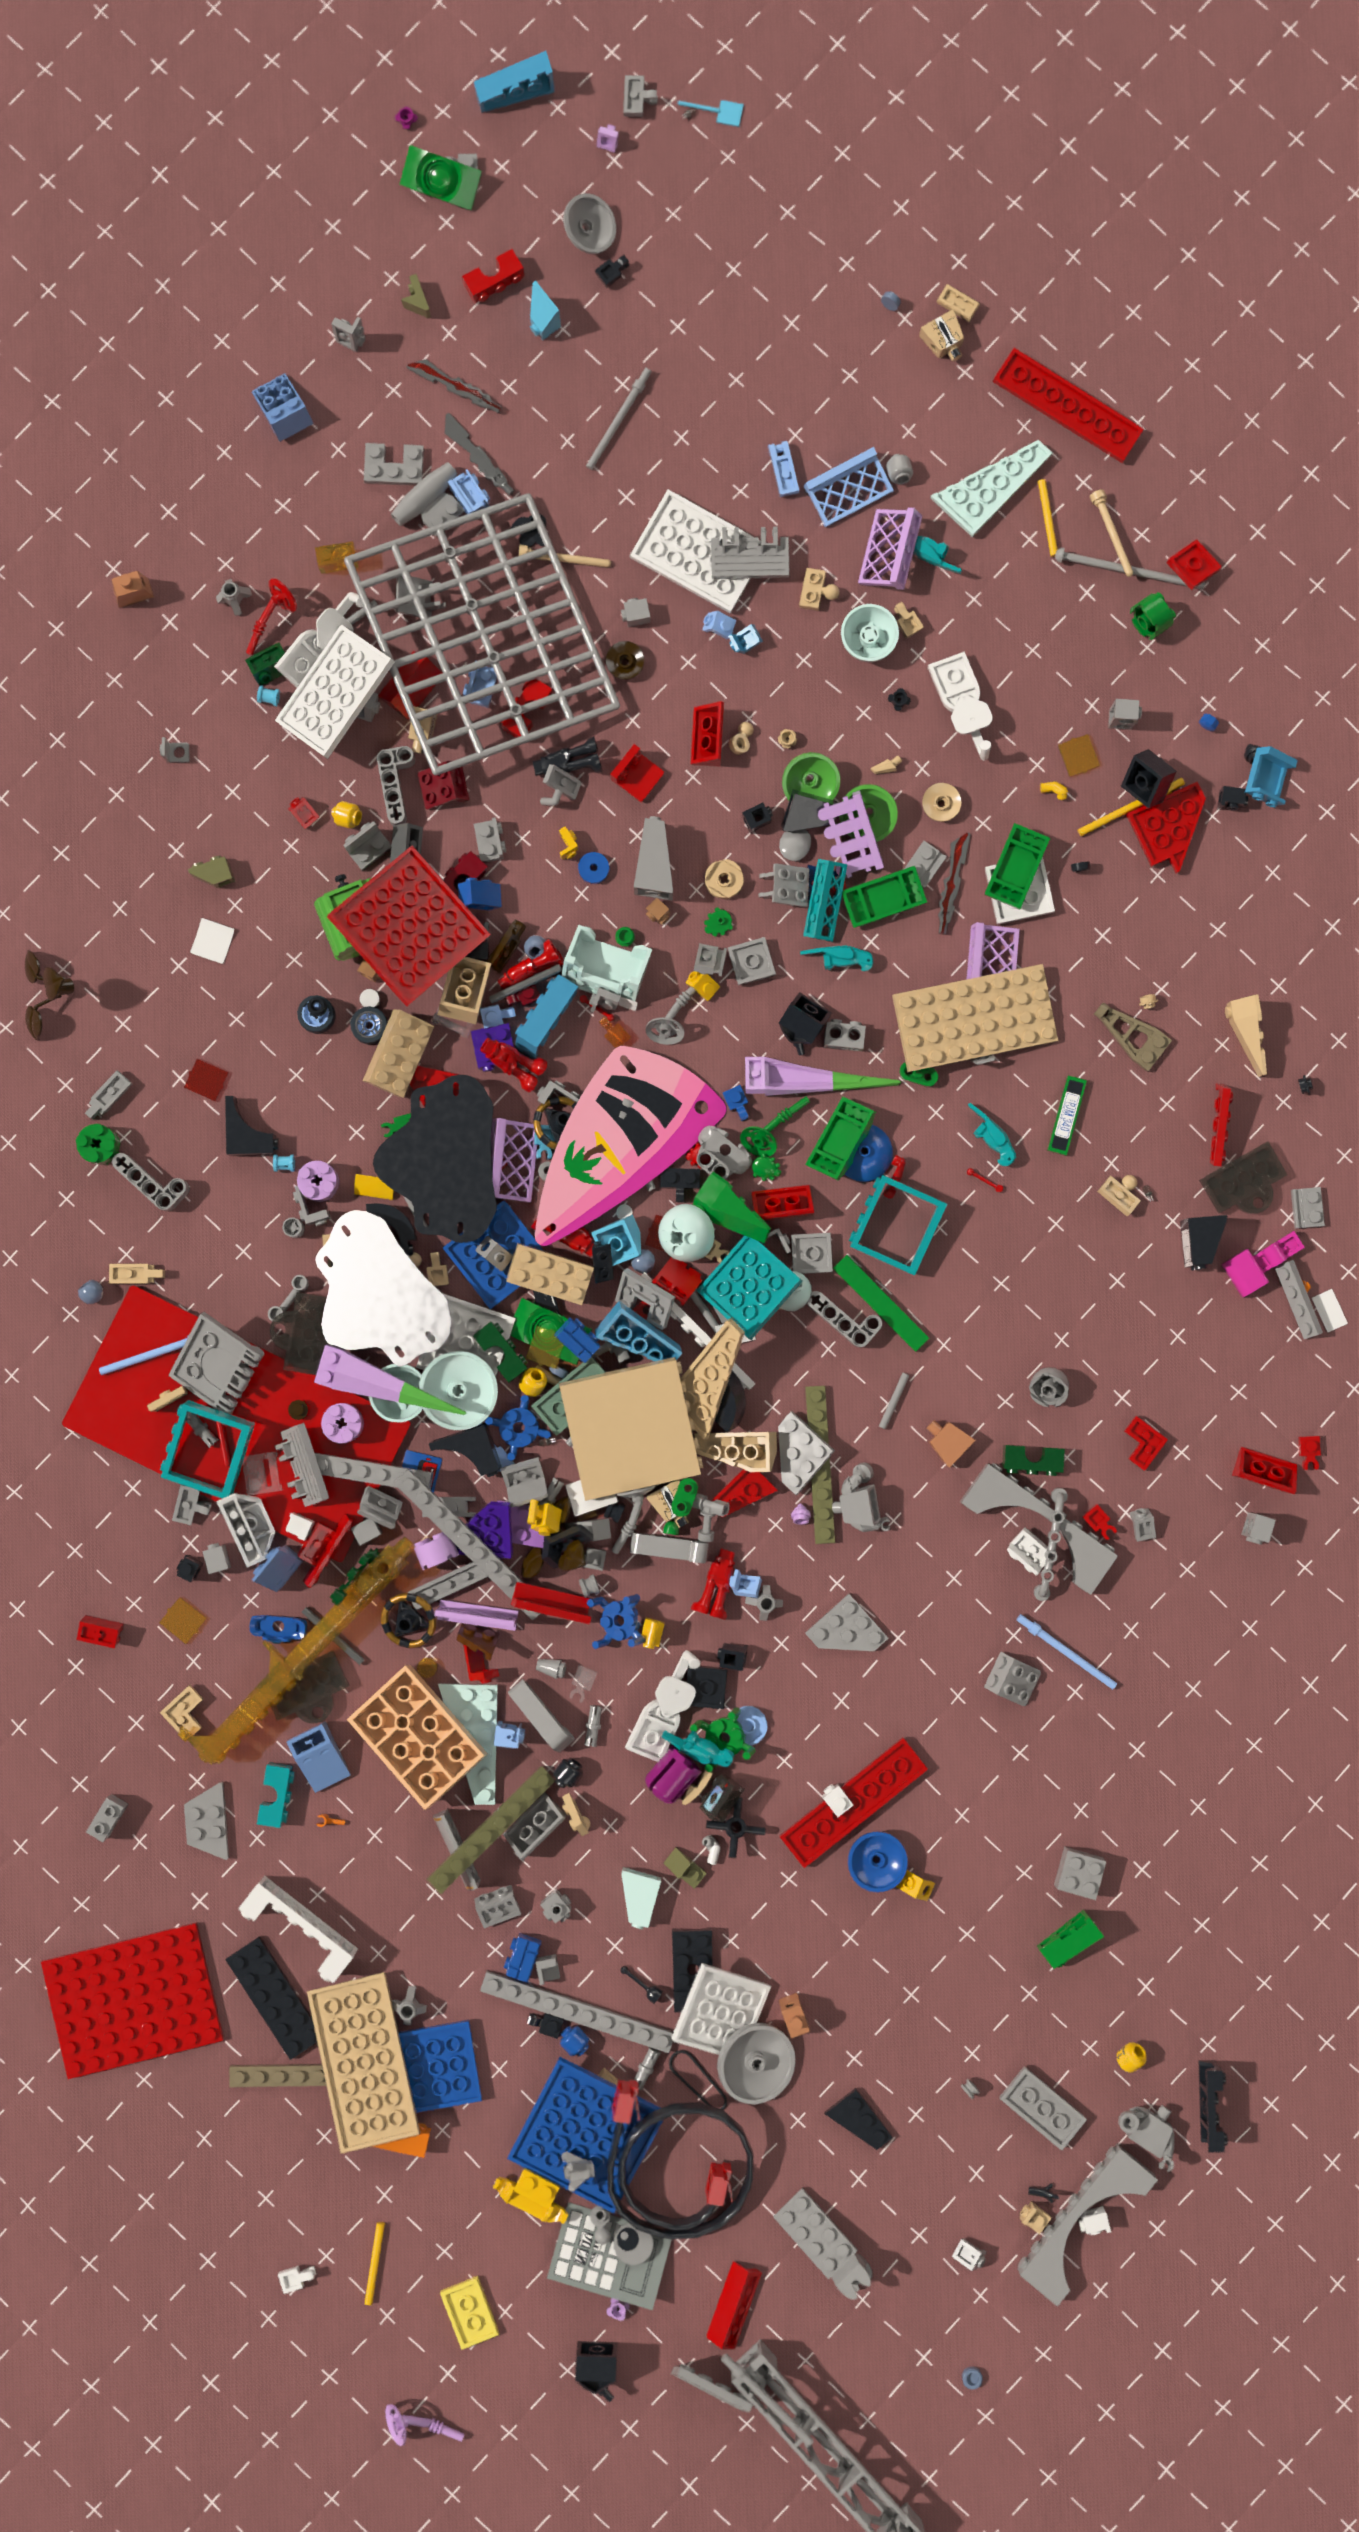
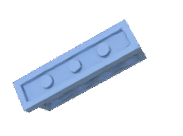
(841, 471)

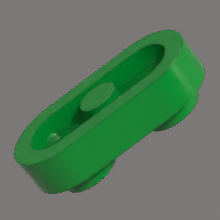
(917, 1076)
(684, 1497)

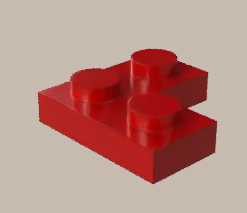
(1149, 1442)

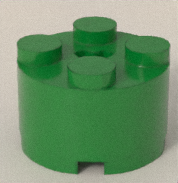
(1152, 616)
(87, 1144)

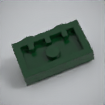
(263, 664)

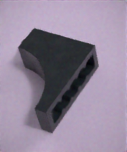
(241, 1138)
(475, 1445)

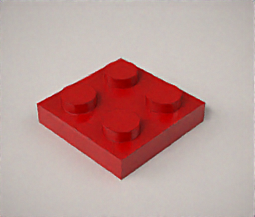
(1194, 564)

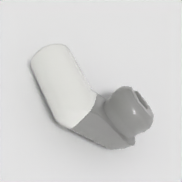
(713, 1848)

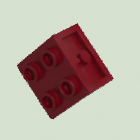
(443, 787)

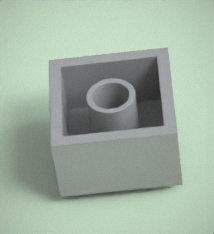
(1080, 1873)

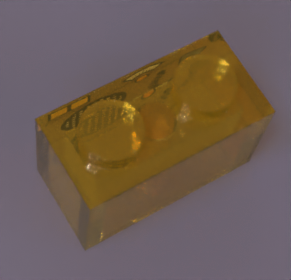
(331, 557)

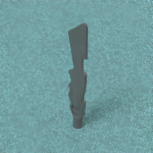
(477, 455)

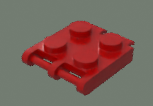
(678, 1280)

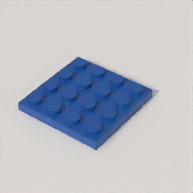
(482, 1275)
(441, 2065)

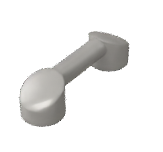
(299, 1284)

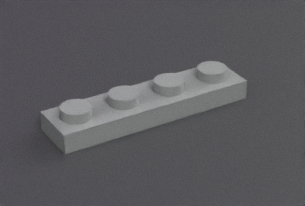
(1298, 1299)
(449, 1583)

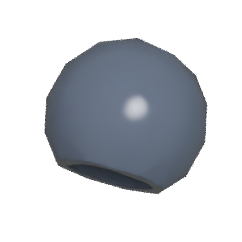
(534, 946)
(644, 1262)
(90, 1292)

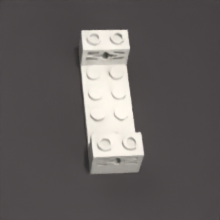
(341, 1949)

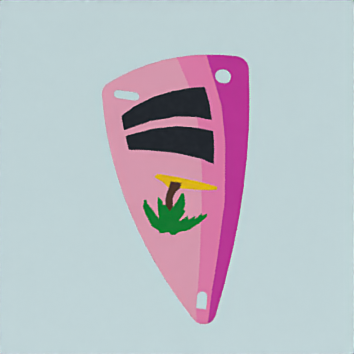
(610, 1157)

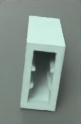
(640, 1896)

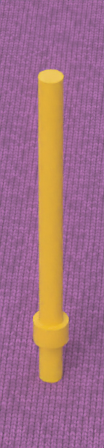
(1122, 811)

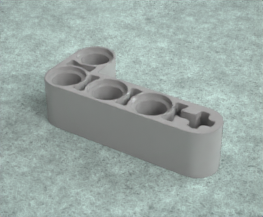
(395, 787)
(146, 1179)
(840, 1316)
(669, 1547)
(540, 1716)

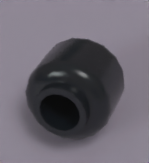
(568, 1773)

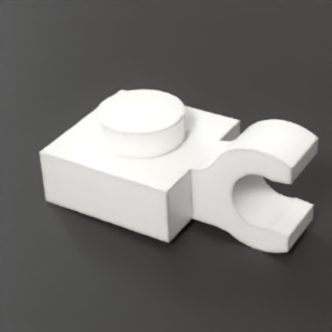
(293, 2278)

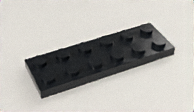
(273, 1997)

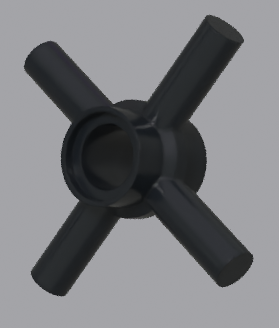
(743, 1828)

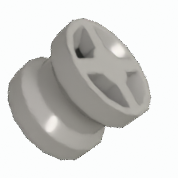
(589, 1586)

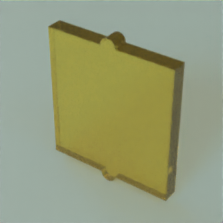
(1078, 755)
(544, 1346)
(182, 1620)

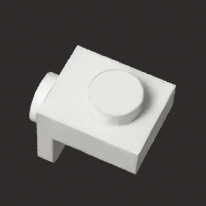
(836, 1799)

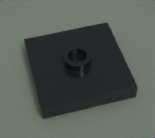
(709, 1686)

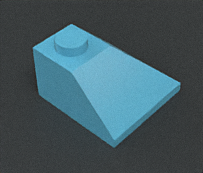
(543, 314)
(623, 1237)

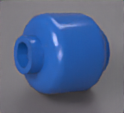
(574, 2041)

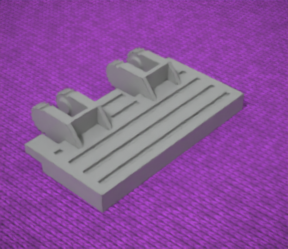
(750, 559)
(304, 1465)

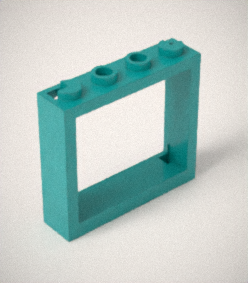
(925, 1241)
(246, 1431)

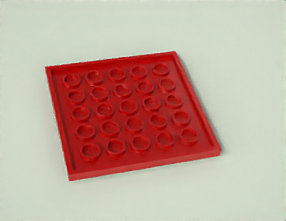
(408, 925)

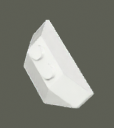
(248, 1526)

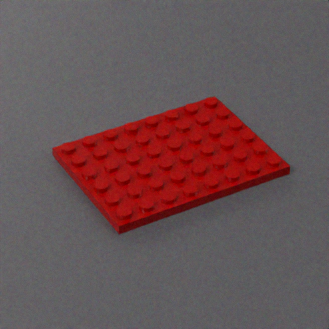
(132, 2000)

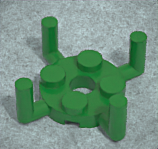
(733, 1728)

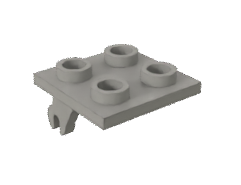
(420, 584)
(790, 885)

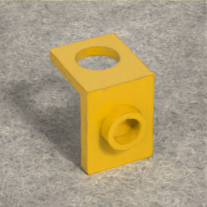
(915, 1885)

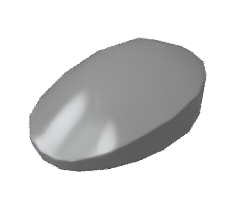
(795, 844)

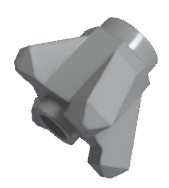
(233, 595)
(764, 1602)
(409, 2007)
(577, 2170)

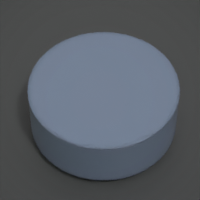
(890, 301)
(560, 1371)
(972, 2377)

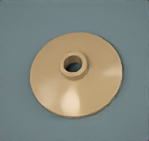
(945, 793)

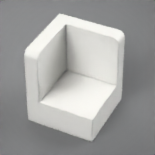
(300, 1526)

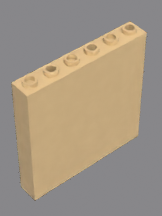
(631, 1428)

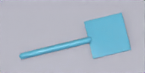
(728, 112)

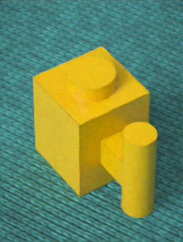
(544, 1518)
(652, 1632)

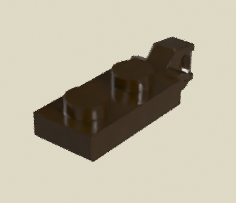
(506, 946)

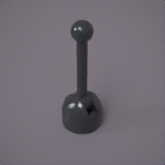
(653, 1992)

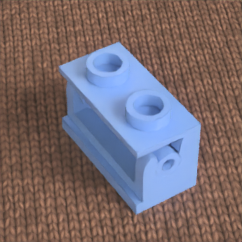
(468, 493)
(508, 1735)

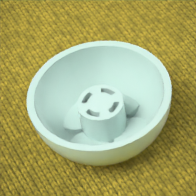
(875, 624)
(694, 1231)
(393, 1410)

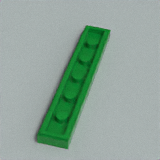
(880, 1303)

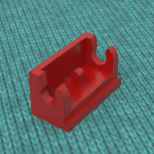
(99, 1631)

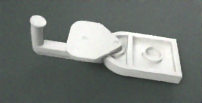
(303, 652)
(961, 696)
(671, 1698)

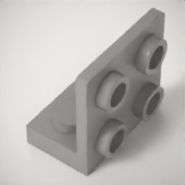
(367, 845)

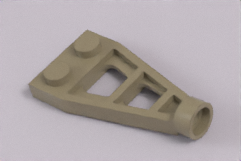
(1152, 1048)

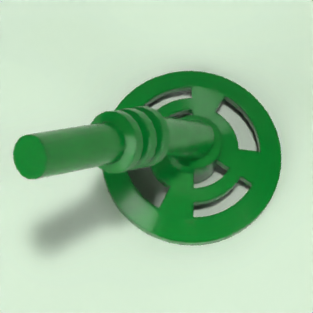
(762, 1133)

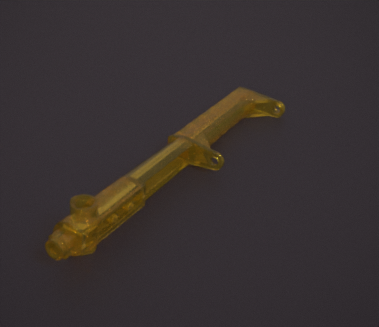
(288, 1669)

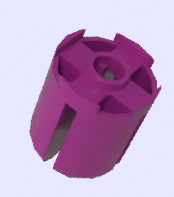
(671, 1776)

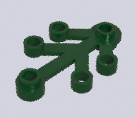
(339, 1594)

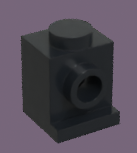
(1232, 798)
(758, 810)
(189, 1568)
(732, 1662)

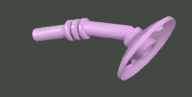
(397, 2425)

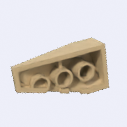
(744, 1450)

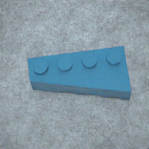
(515, 83)
(544, 1016)
(632, 1332)

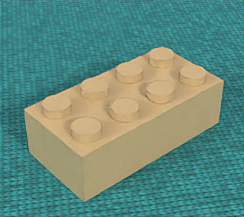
(398, 1053)
(549, 1274)

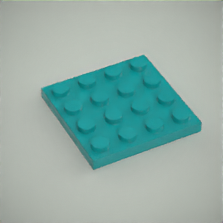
(749, 1285)

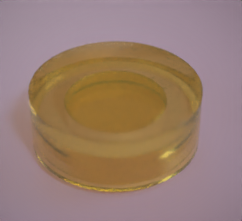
(427, 1667)

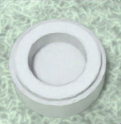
(369, 998)

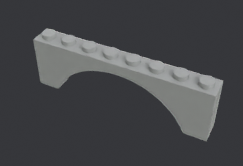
(1089, 1557)
(1115, 2175)

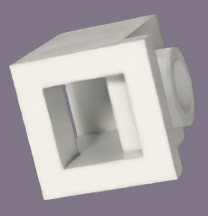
(1094, 2221)

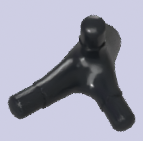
(1043, 2192)

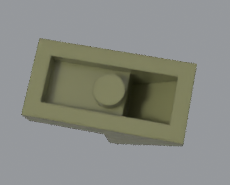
(417, 301)
(684, 1868)

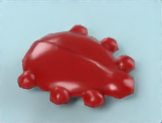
(692, 1156)

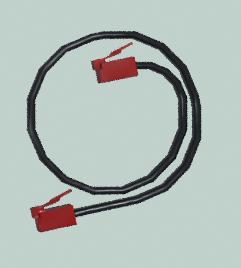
(717, 2179)

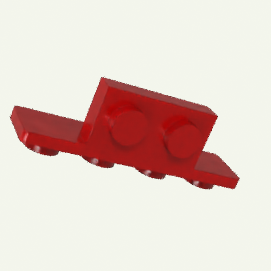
(320, 1546)

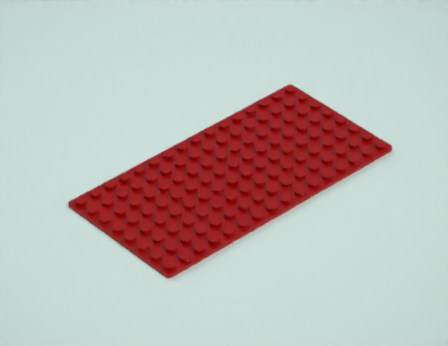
(116, 1415)

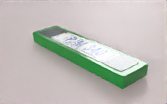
(1066, 1115)

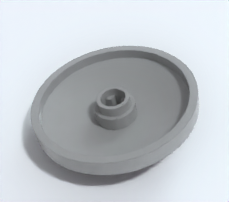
(756, 2063)

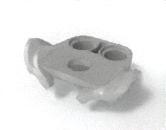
(711, 1140)

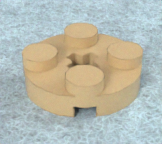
(725, 890)

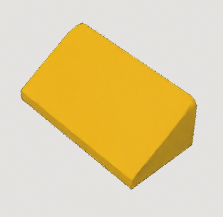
(372, 1187)

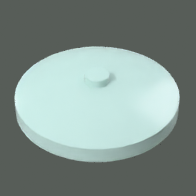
(462, 1382)

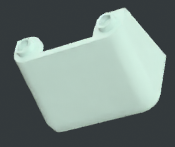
(604, 966)

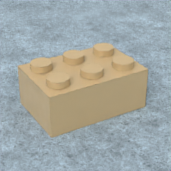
(464, 990)

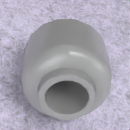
(899, 469)

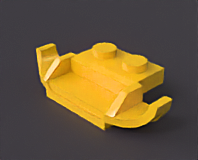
(532, 2195)

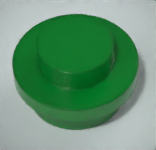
(624, 936)

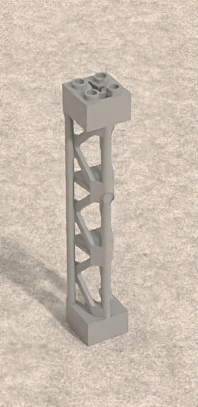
(762, 2368)

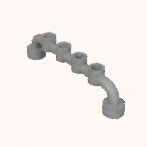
(1042, 1590)

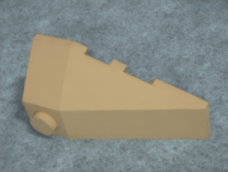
(1244, 1019)

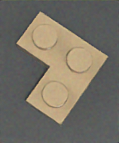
(178, 1710)

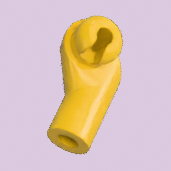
(1055, 787)

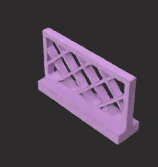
(904, 547)
(977, 949)
(498, 1142)
(477, 1614)

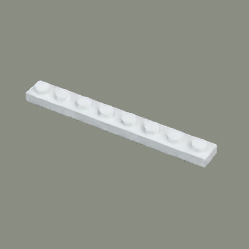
(701, 1337)

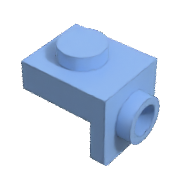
(719, 624)
(745, 1585)

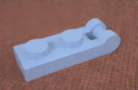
(783, 469)

